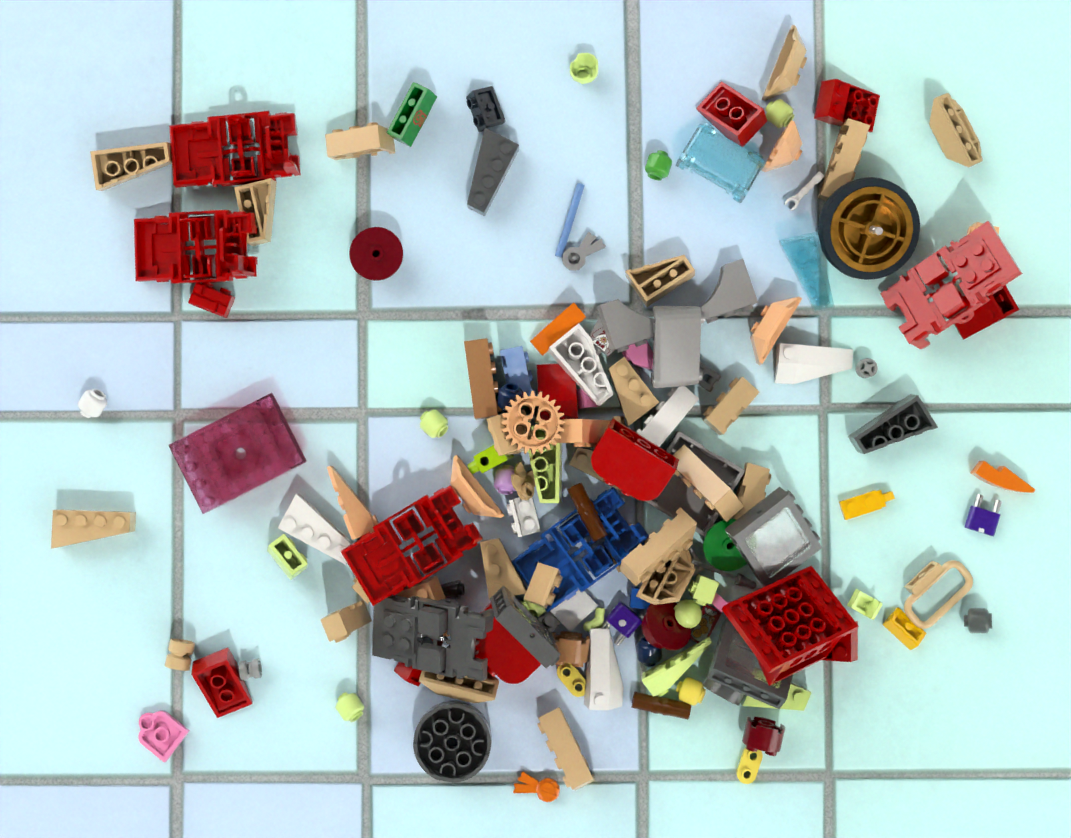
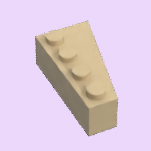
(126, 163)
(706, 484)
(566, 749)

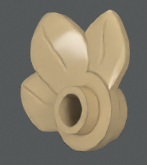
(523, 482)

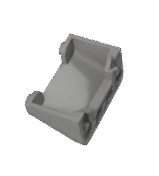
(676, 346)

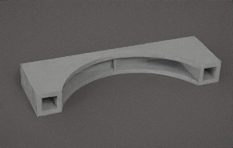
(731, 293)

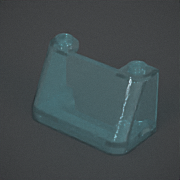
(721, 161)

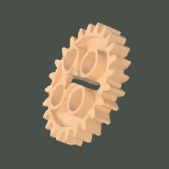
(515, 417)

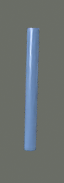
(569, 220)

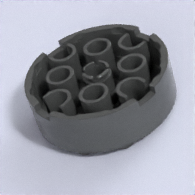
(455, 721)

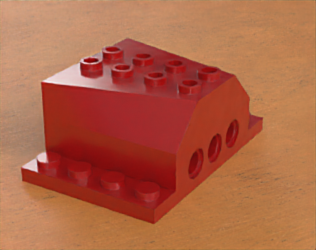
(790, 623)

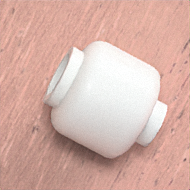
(92, 403)

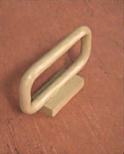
(924, 580)

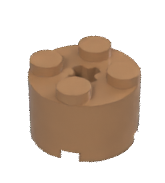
(572, 647)

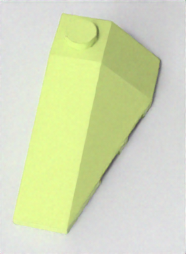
(665, 674)

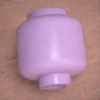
(502, 480)

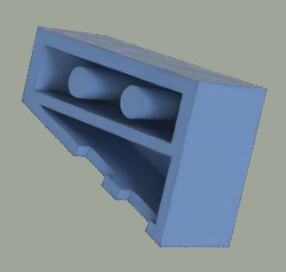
(515, 368)

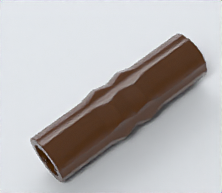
(587, 512)
(661, 705)

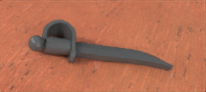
(740, 579)

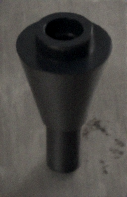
(453, 589)

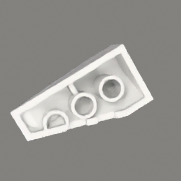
(580, 361)
(805, 362)
(603, 677)

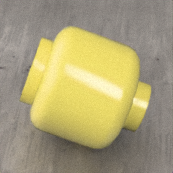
(690, 691)

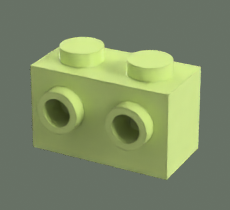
(287, 556)
(703, 589)

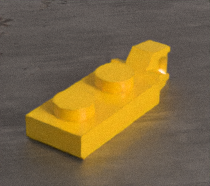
(864, 503)

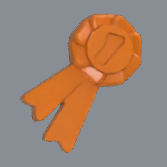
(546, 789)

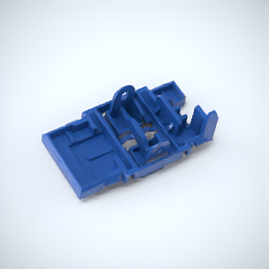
(619, 543)

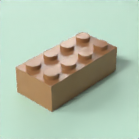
(481, 378)

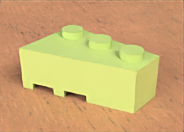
(796, 699)

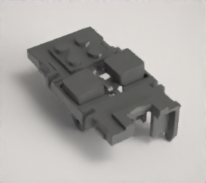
(404, 622)

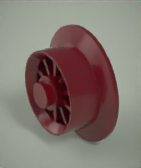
(376, 253)
(663, 629)

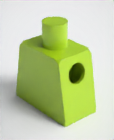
(482, 465)

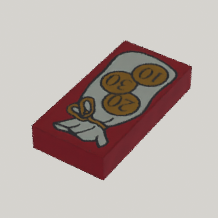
(705, 627)

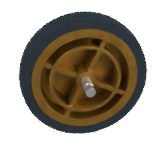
(869, 228)

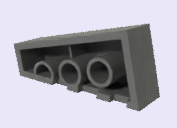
(492, 165)
(896, 424)

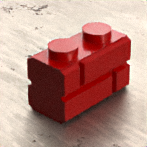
(211, 299)

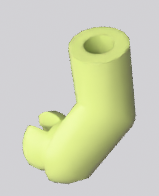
(597, 622)

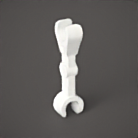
(796, 198)

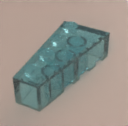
(808, 265)

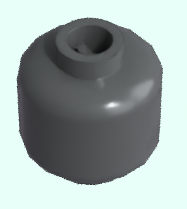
(978, 620)

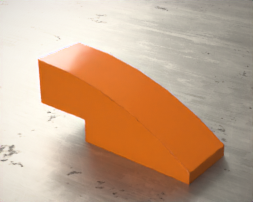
(557, 328)
(1000, 478)

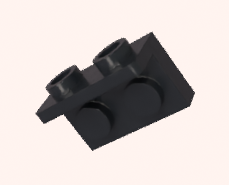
(485, 108)

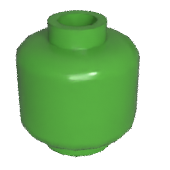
(658, 165)

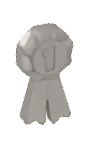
(575, 256)

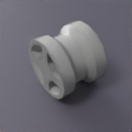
(870, 367)

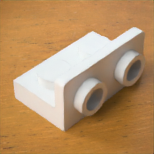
(524, 516)

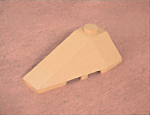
(785, 150)
(357, 516)

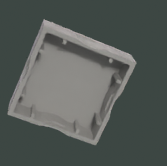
(678, 495)

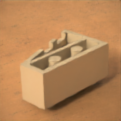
(631, 391)
(752, 487)

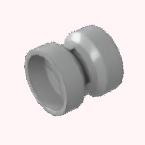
(250, 669)

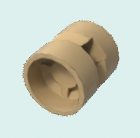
(179, 654)

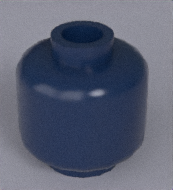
(507, 393)
(647, 653)

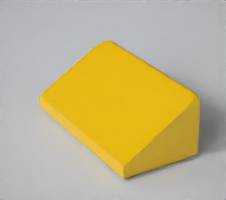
(904, 629)

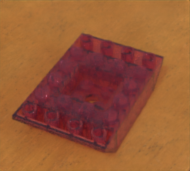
(210, 457)

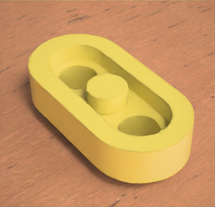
(572, 679)
(748, 764)

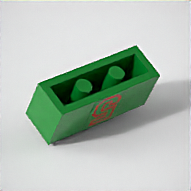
(412, 114)

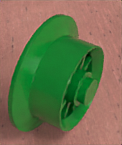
(720, 549)

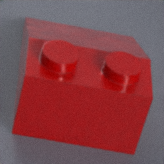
(732, 114)
(559, 386)
(221, 683)

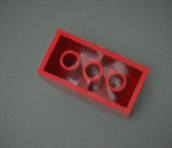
(632, 462)
(505, 654)

